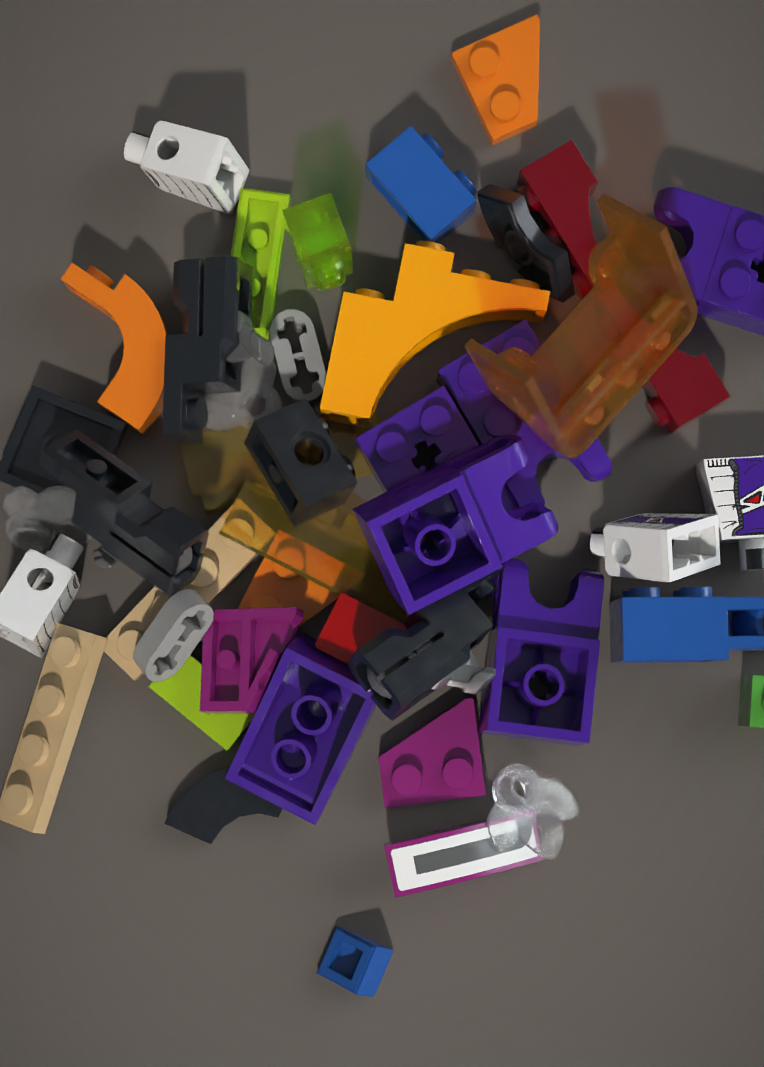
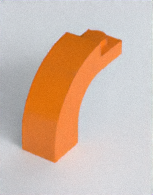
(138, 386)

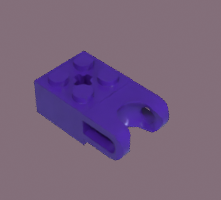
(719, 255)
(492, 418)
(428, 420)
(465, 522)
(546, 642)

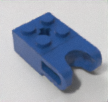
(683, 627)

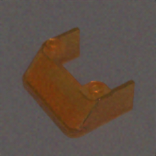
(606, 343)

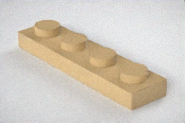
(220, 566)
(51, 728)

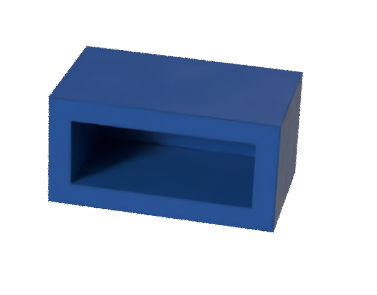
(422, 186)

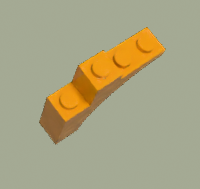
(430, 302)

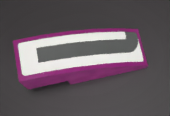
(450, 858)

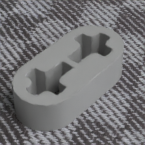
(286, 359)
(173, 635)

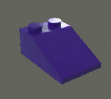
(303, 731)

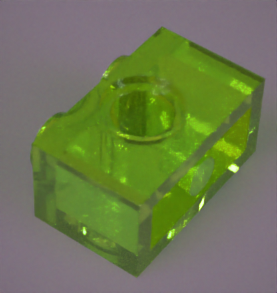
(319, 242)

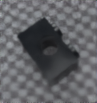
(301, 488)

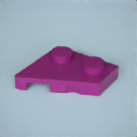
(242, 656)
(435, 761)

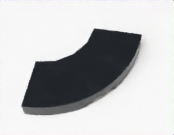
(524, 241)
(214, 804)

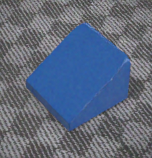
(354, 962)

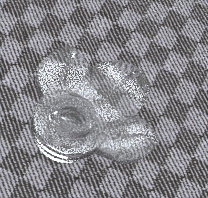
(232, 410)
(37, 518)
(531, 818)

